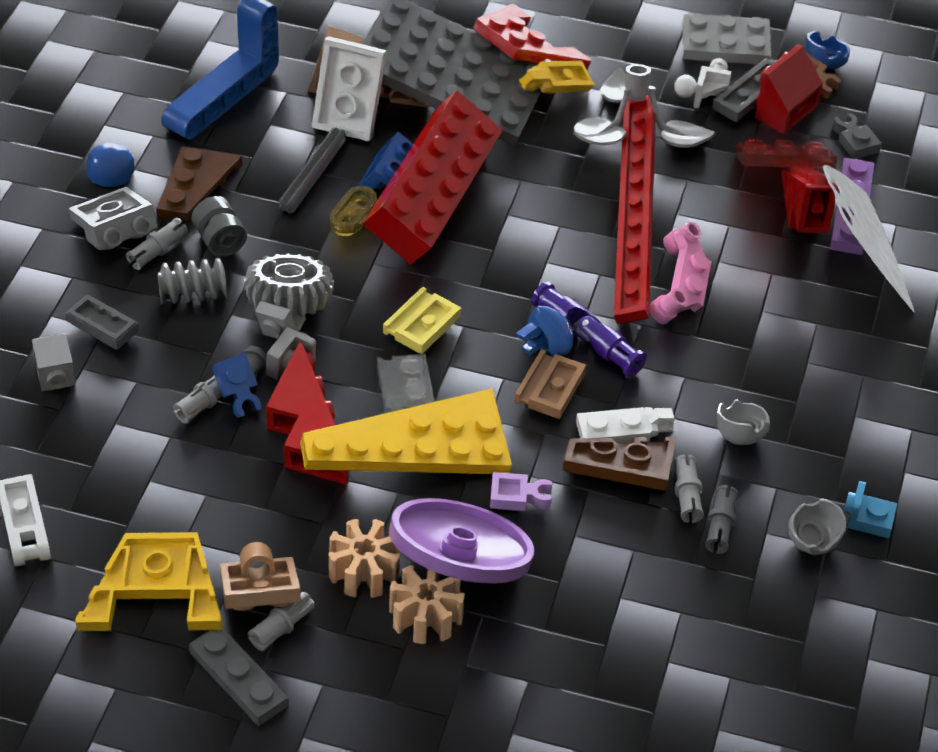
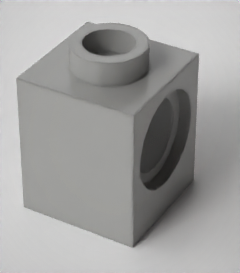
(53, 362)

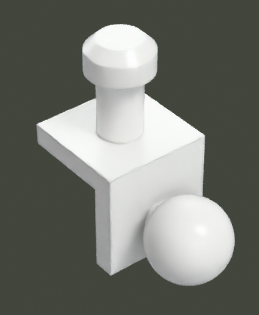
(711, 81)

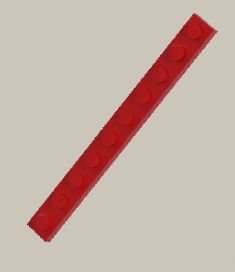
(635, 213)

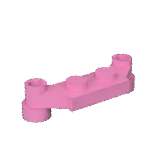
(689, 278)

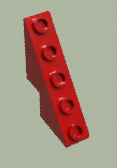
(808, 200)
(300, 408)

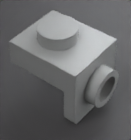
(276, 319)

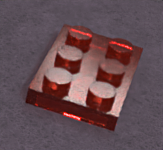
(785, 154)

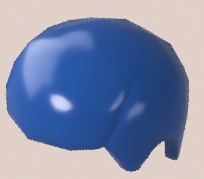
(828, 51)
(110, 164)

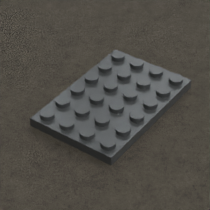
(436, 57)

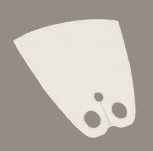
(867, 229)

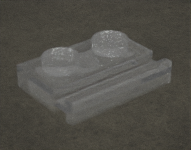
(404, 382)

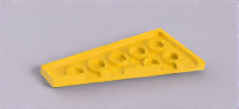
(434, 437)

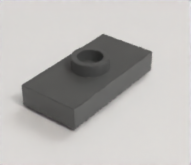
(102, 322)

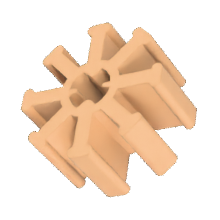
(363, 558)
(426, 604)

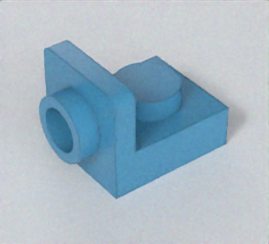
(869, 513)

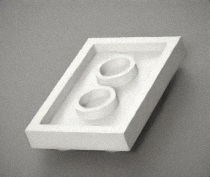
(349, 88)

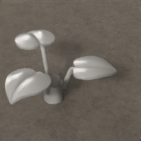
(636, 86)

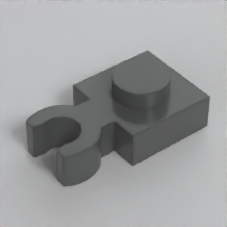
(857, 140)

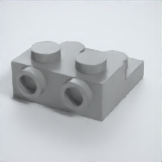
(114, 218)

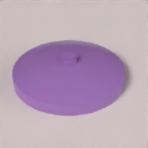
(461, 540)

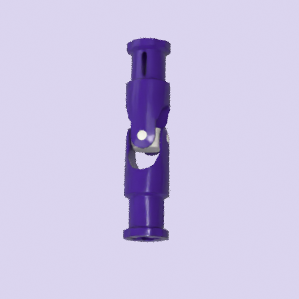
(605, 340)

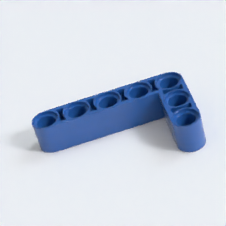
(234, 77)

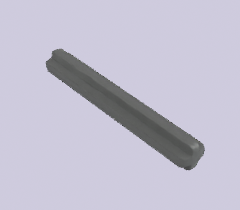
(312, 170)

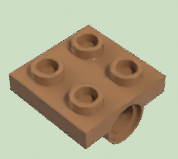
(271, 584)

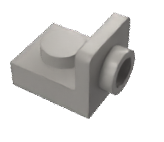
(283, 349)

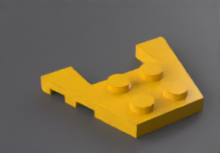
(154, 569)

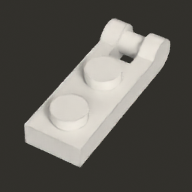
(23, 519)

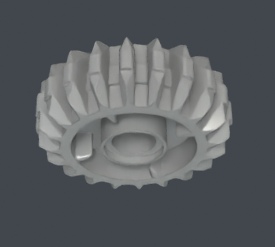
(289, 283)

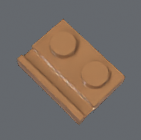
(550, 384)

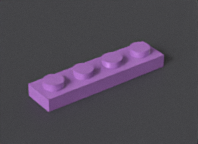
(842, 237)

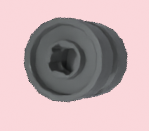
(219, 226)

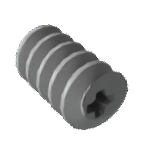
(192, 280)

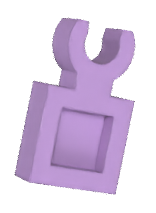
(513, 492)

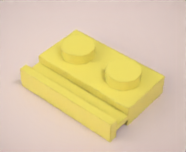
(422, 320)

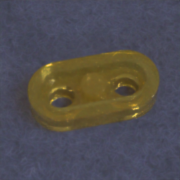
(352, 210)

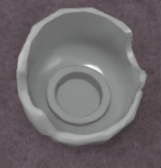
(742, 422)
(817, 527)

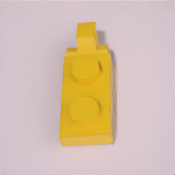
(558, 77)

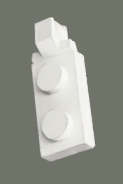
(625, 423)

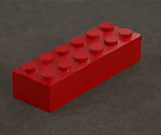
(432, 178)

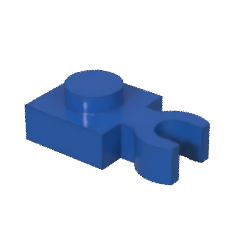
(235, 379)

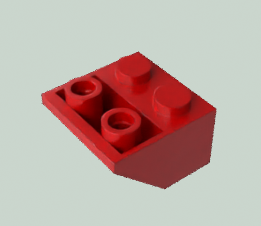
(788, 90)

